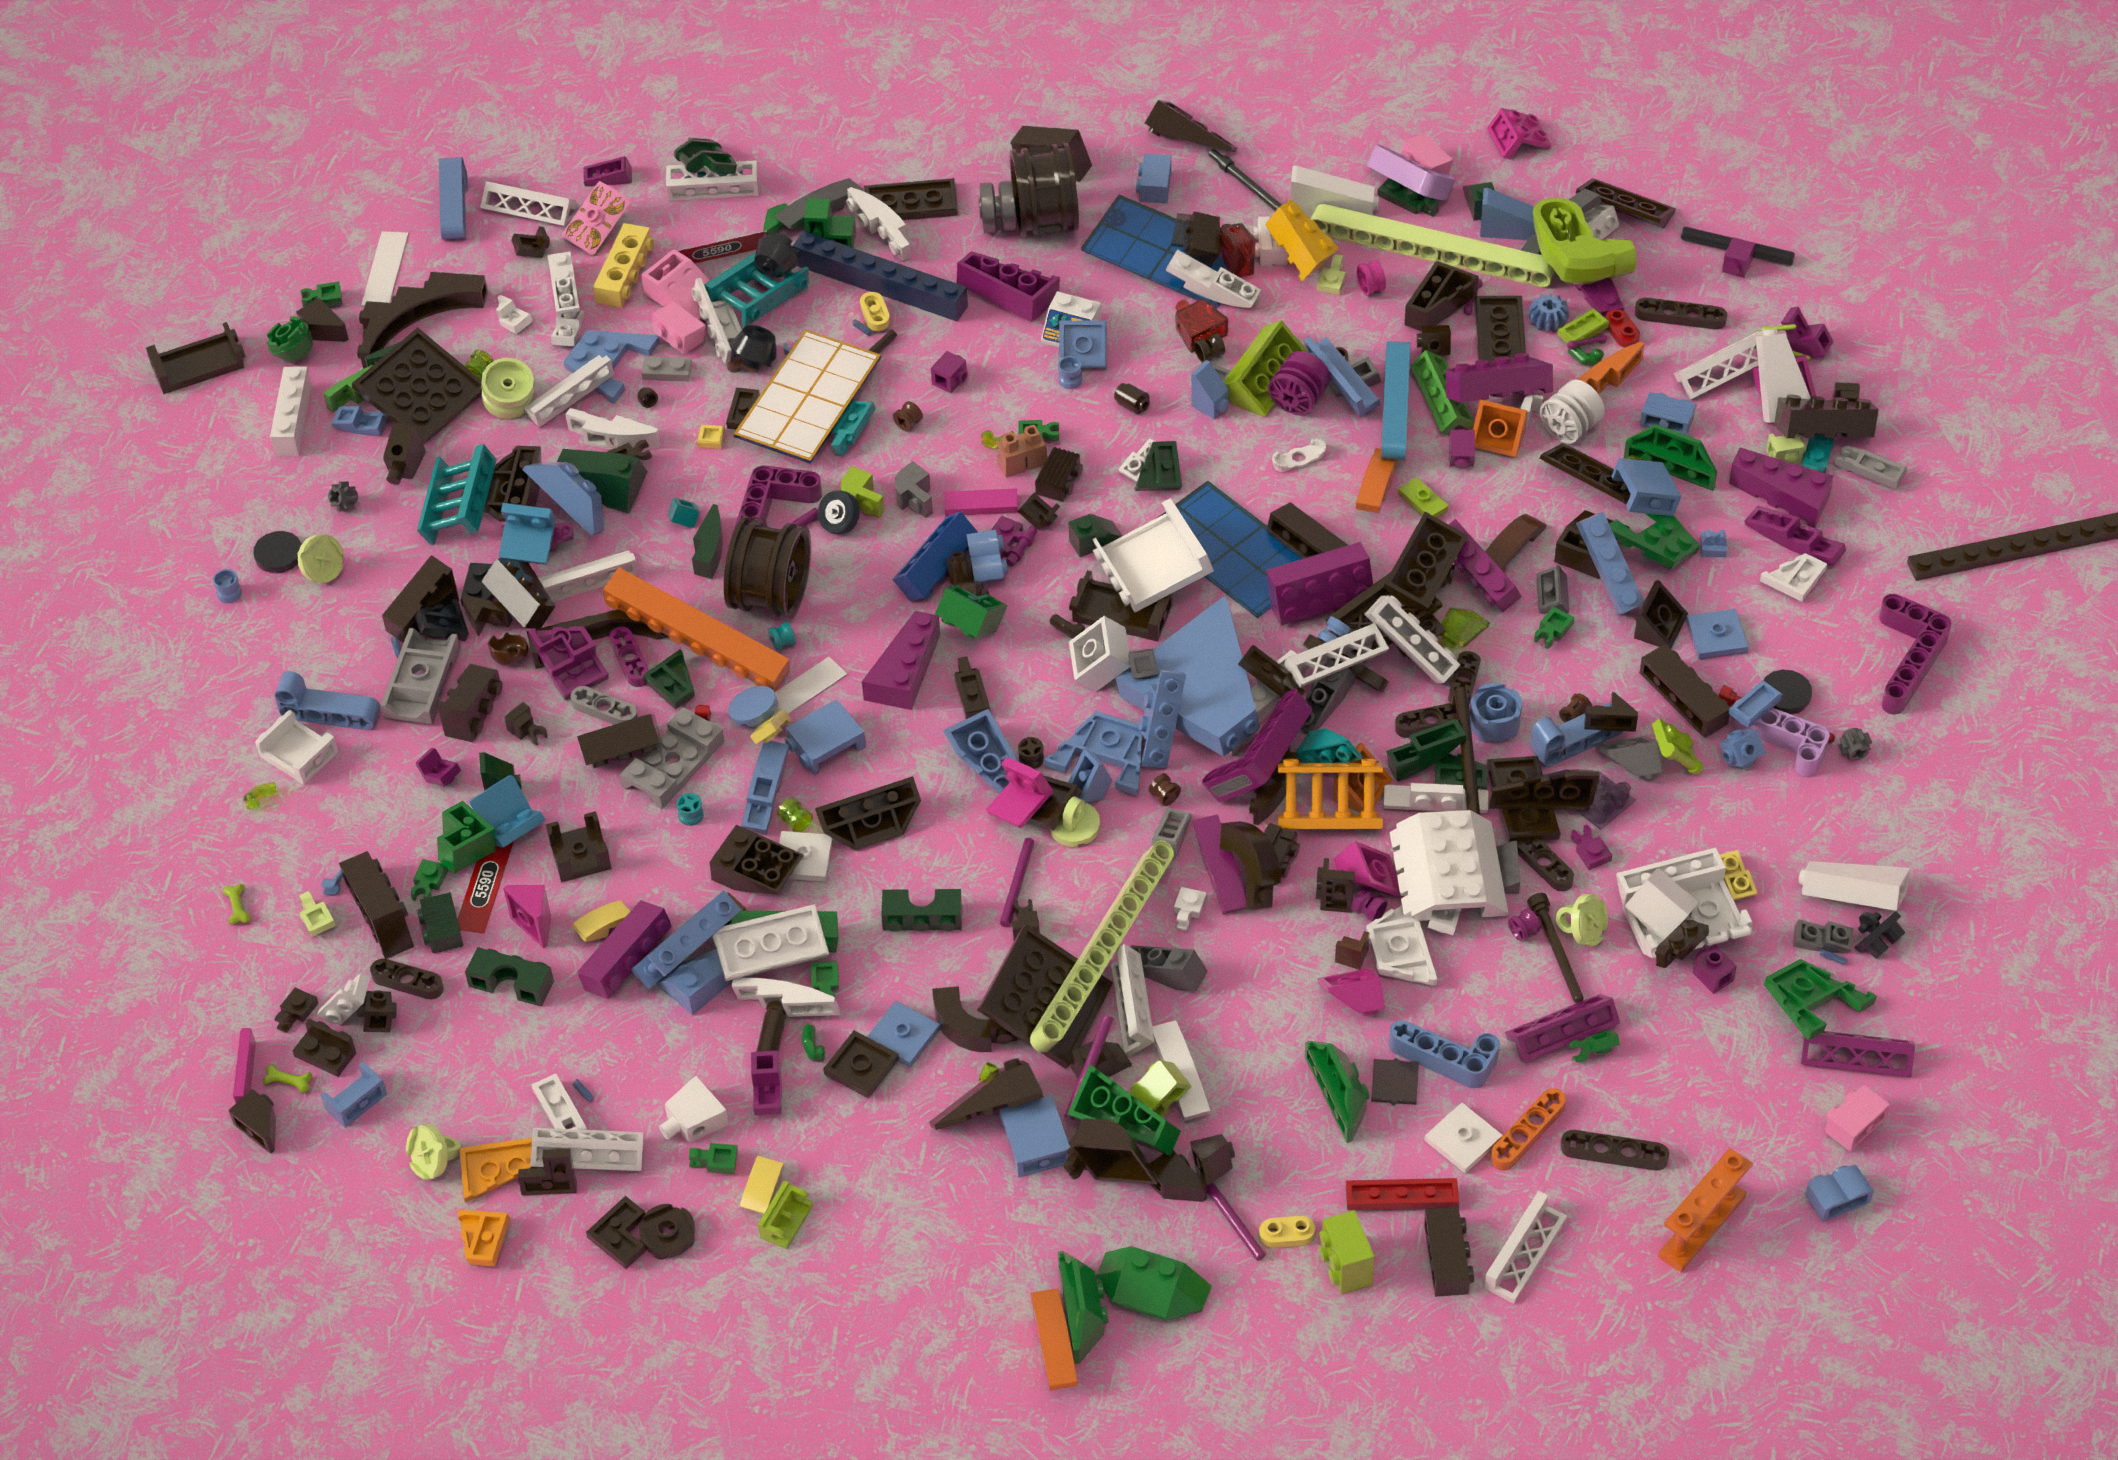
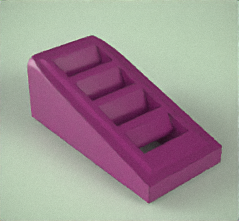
(615, 172)

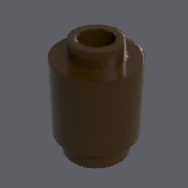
(1132, 398)
(959, 568)

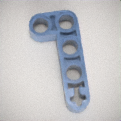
(452, 187)
(324, 706)
(1561, 742)
(1409, 1039)

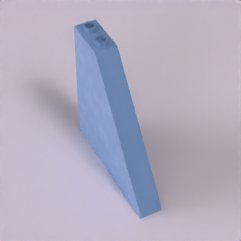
(1216, 692)

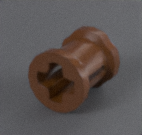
(1575, 707)

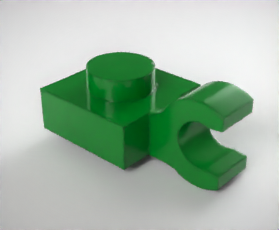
(1598, 1043)
(719, 1158)

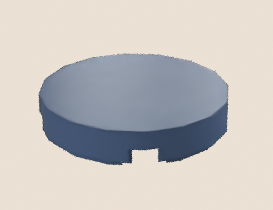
(753, 706)

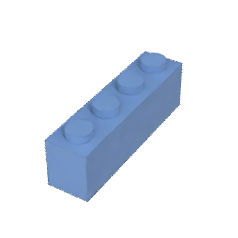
(1610, 563)

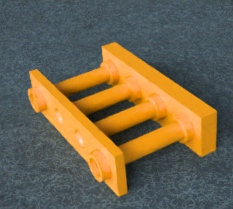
(1342, 818)

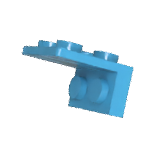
(527, 533)
(506, 811)

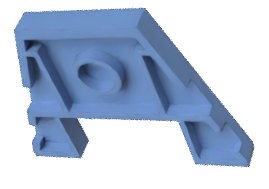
(614, 346)
(1111, 741)

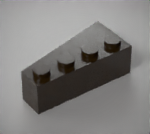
(1825, 417)
(378, 903)

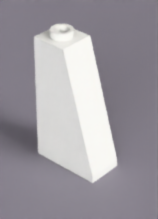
(1314, 188)
(1777, 372)
(1856, 883)

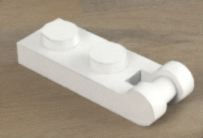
(557, 1103)

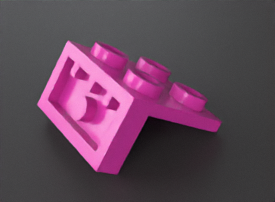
(1513, 128)
(1021, 796)

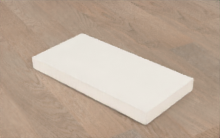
(770, 942)

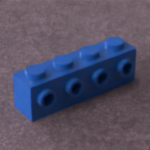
(929, 562)

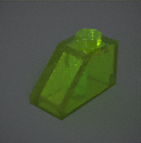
(1462, 627)

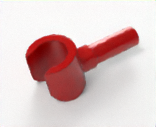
(703, 711)

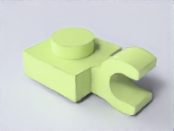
(1332, 279)
(315, 917)

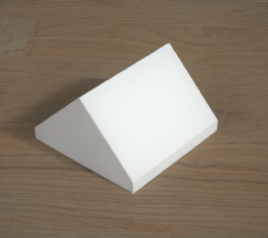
(1661, 904)

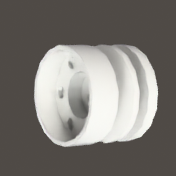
(1572, 411)

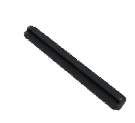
(1722, 242)

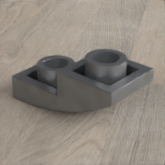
(1831, 937)

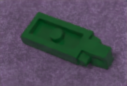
(1407, 198)

